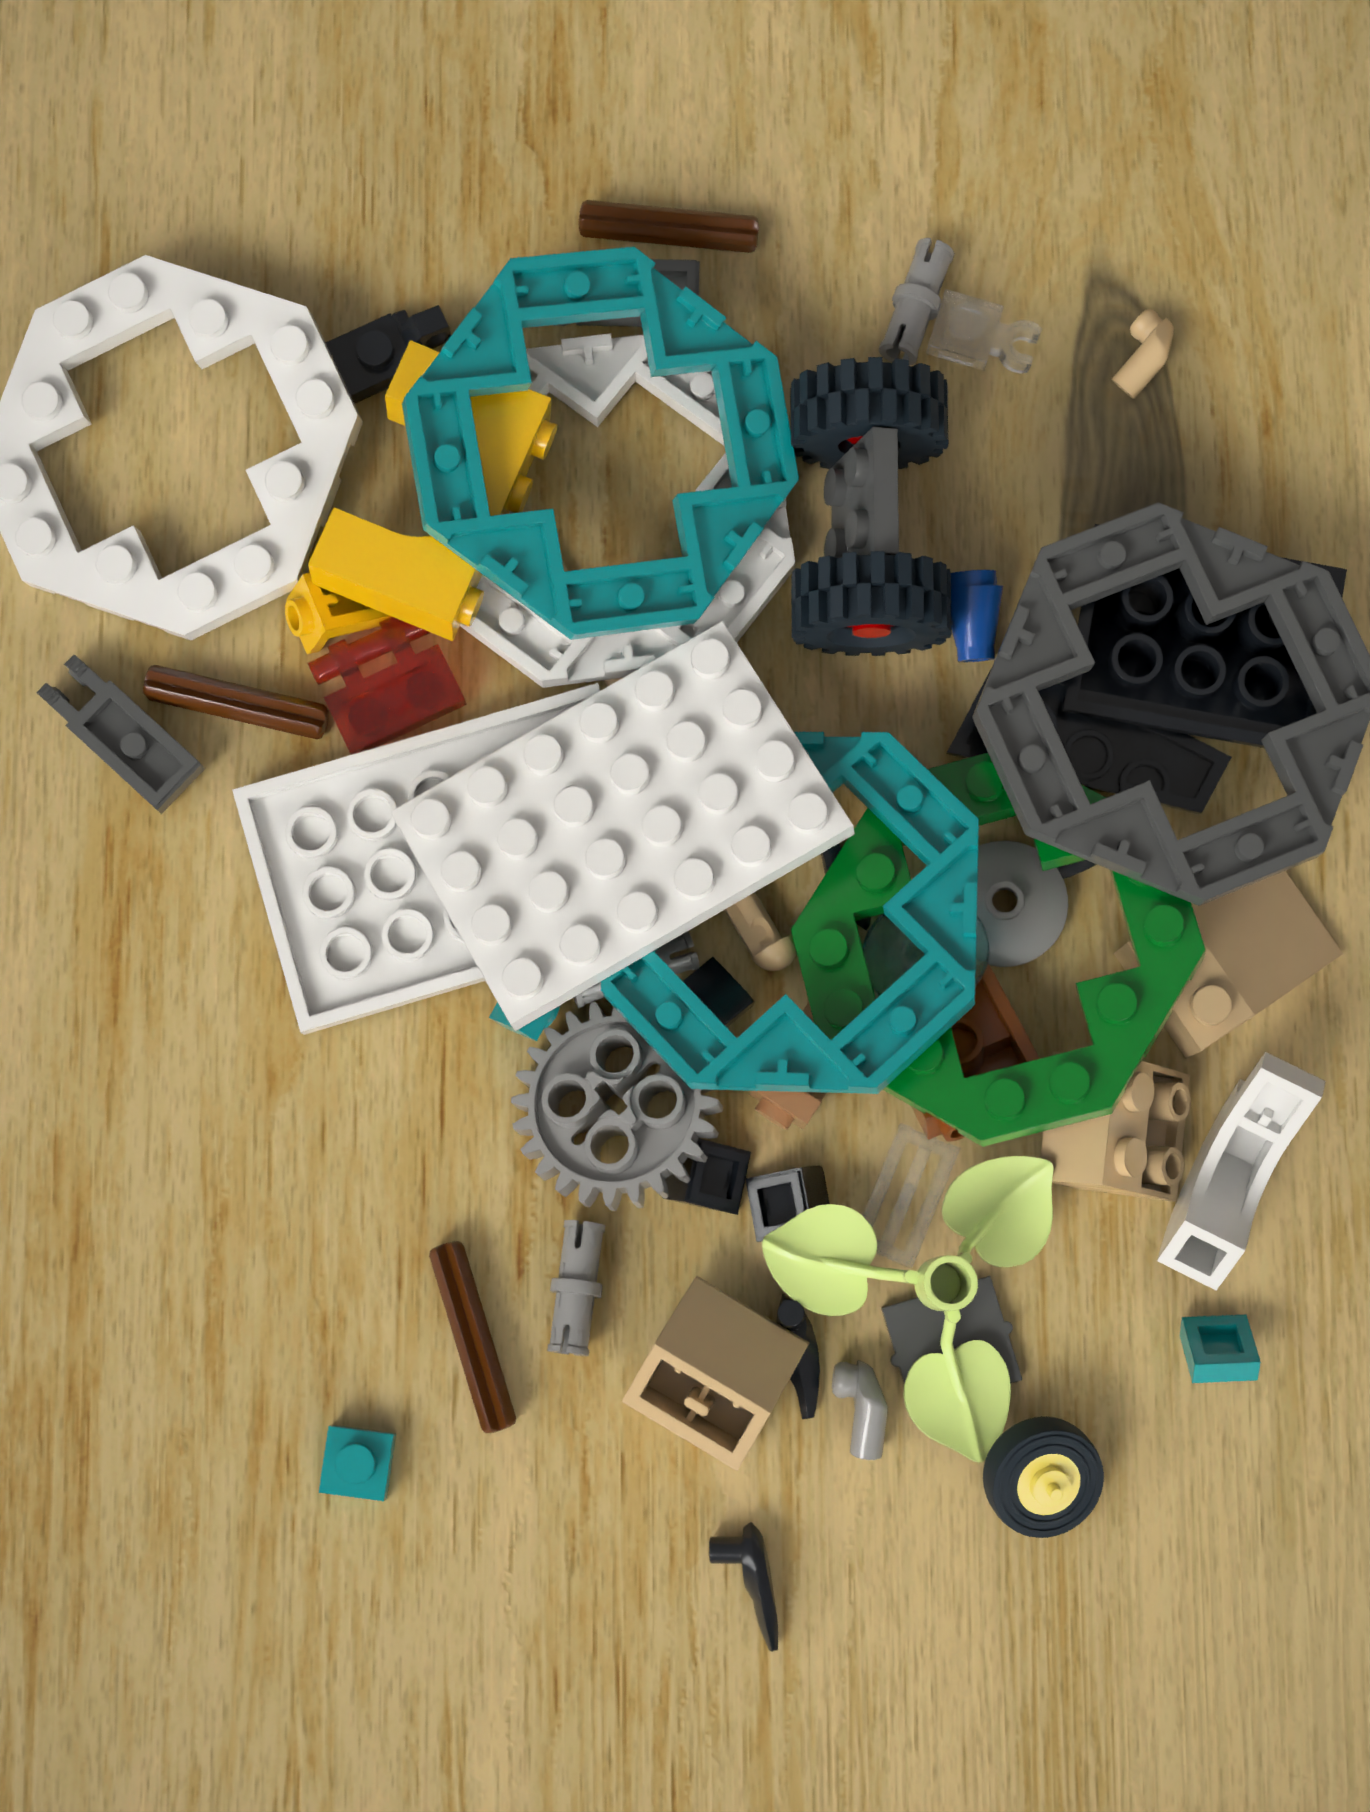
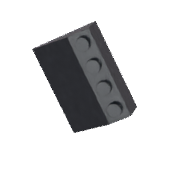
(1177, 674)

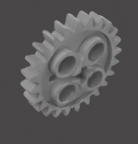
(655, 1145)

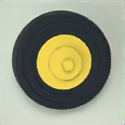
(1043, 1477)

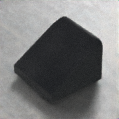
(719, 991)
(713, 1183)
(783, 1195)

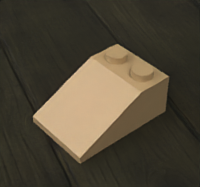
(1256, 952)

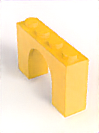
(418, 575)

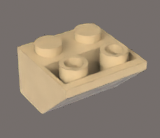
(1134, 1147)
(716, 1372)

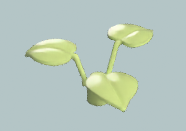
(1004, 1214)

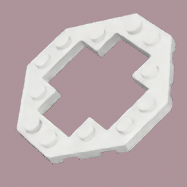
(591, 379)
(292, 486)

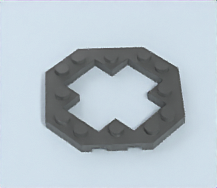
(1131, 828)

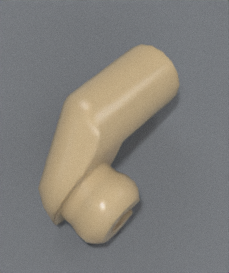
(1151, 355)

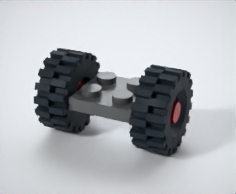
(863, 428)

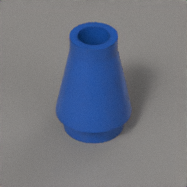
(975, 614)

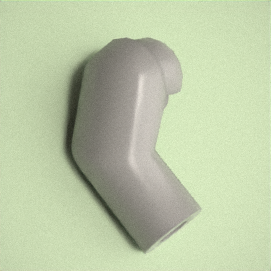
(870, 1407)

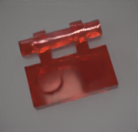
(393, 699)

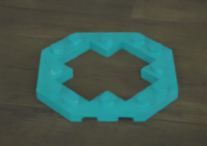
(523, 548)
(933, 910)

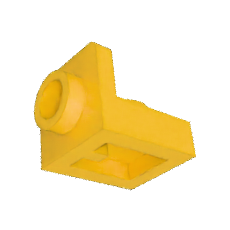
(322, 614)

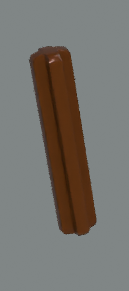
(668, 226)
(236, 702)
(472, 1337)

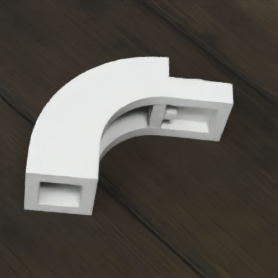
(1233, 1167)

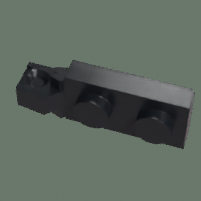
(374, 351)

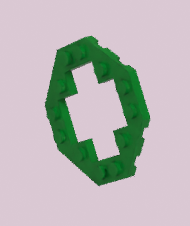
(1119, 1009)

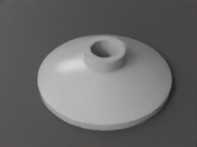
(1040, 908)

